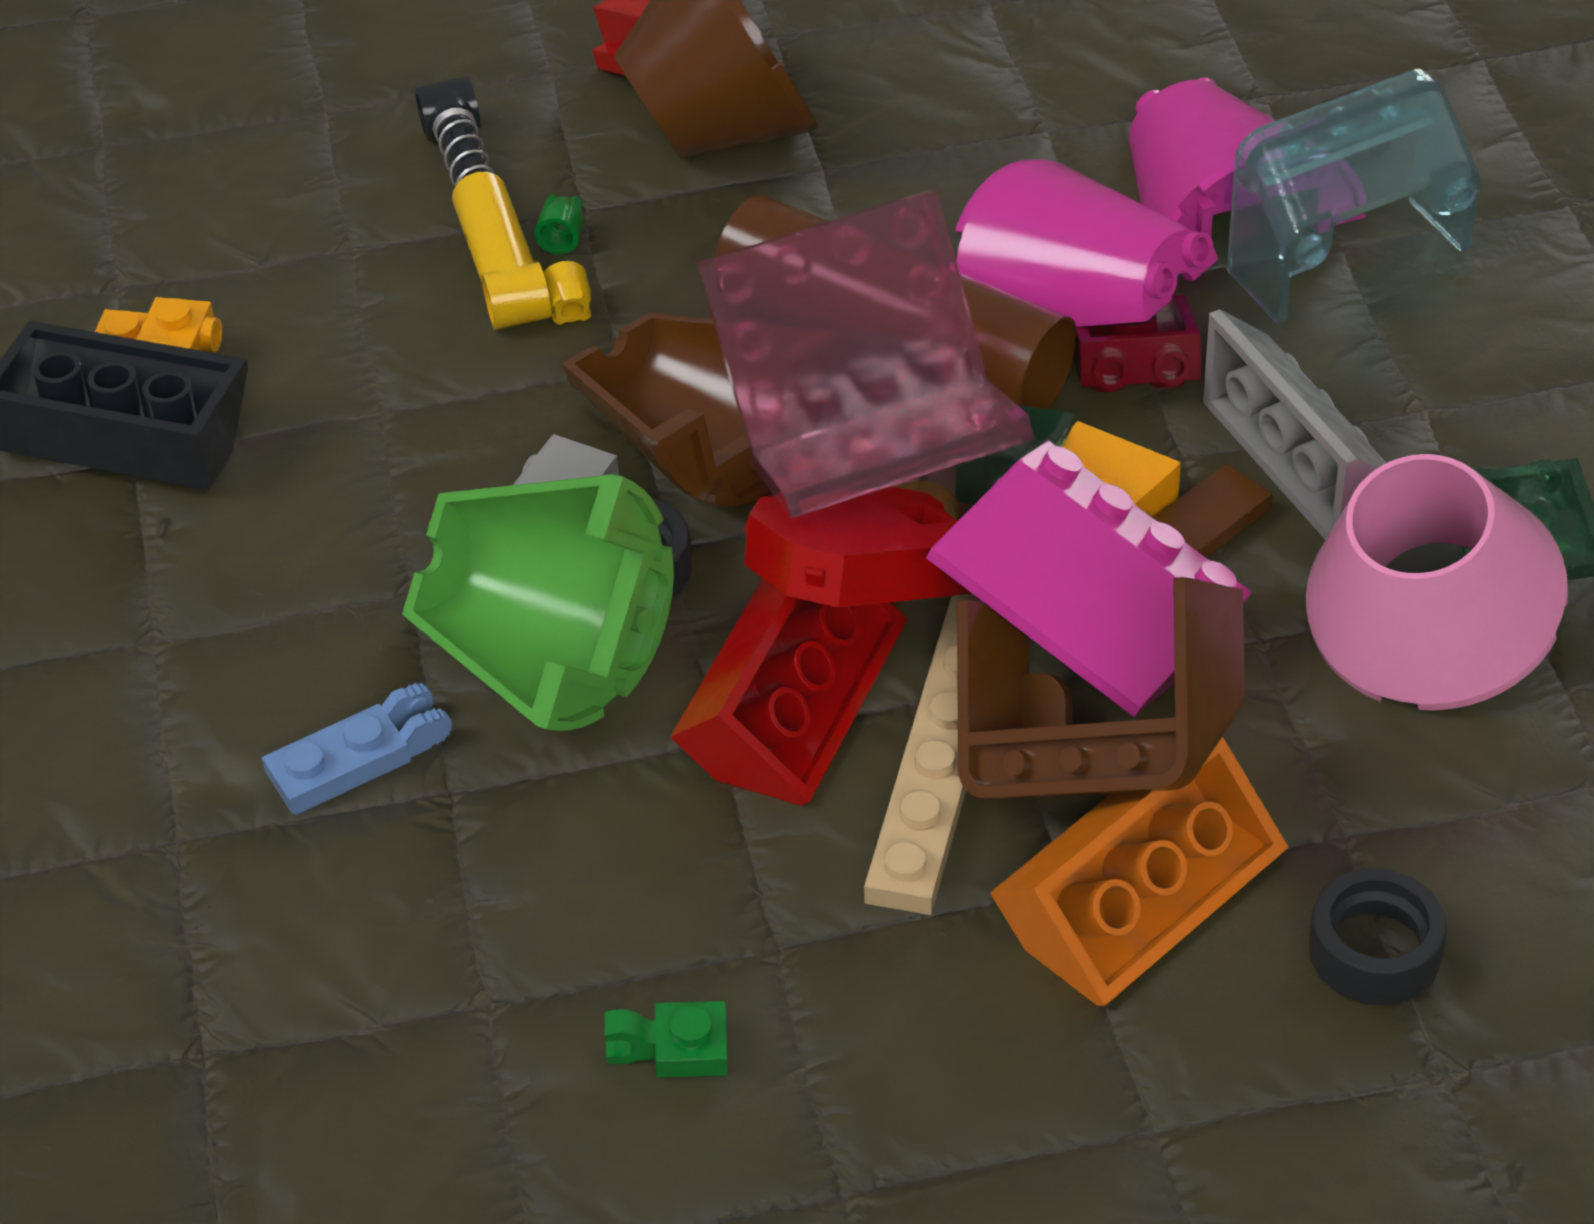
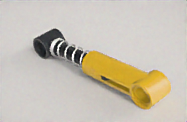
(509, 277)

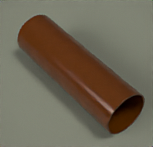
(1021, 343)

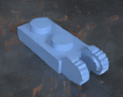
(357, 748)

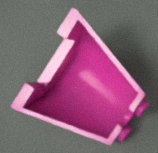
(1187, 150)
(1075, 245)

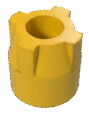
(568, 292)

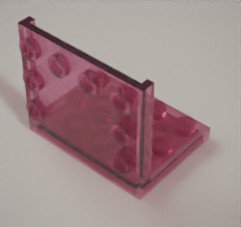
(856, 355)

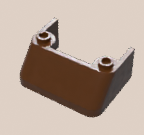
(1020, 725)

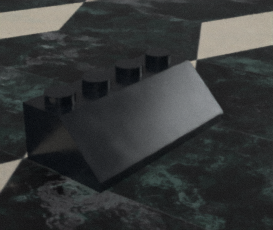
(120, 404)

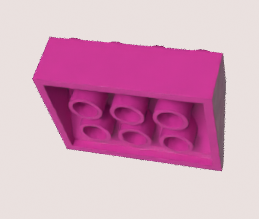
(1079, 572)

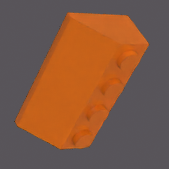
(1139, 876)

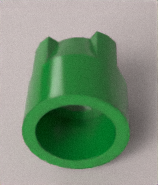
(559, 224)

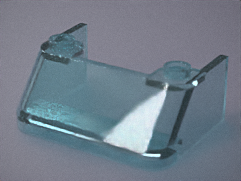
(1340, 163)

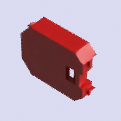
(853, 550)

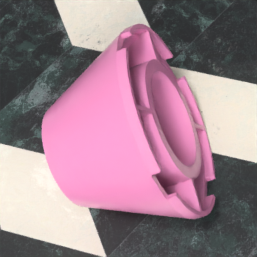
(1442, 632)

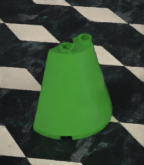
(548, 592)

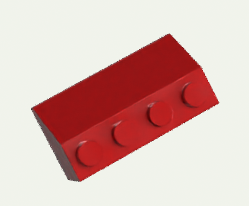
(786, 692)

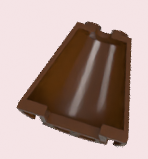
(674, 404)

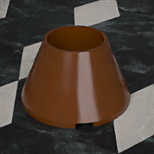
(710, 77)

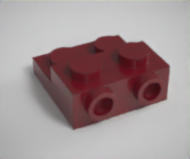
(1153, 352)

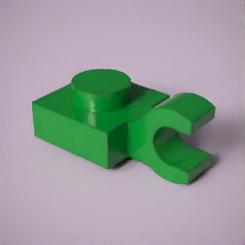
(683, 1038)

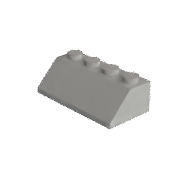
(1284, 421)

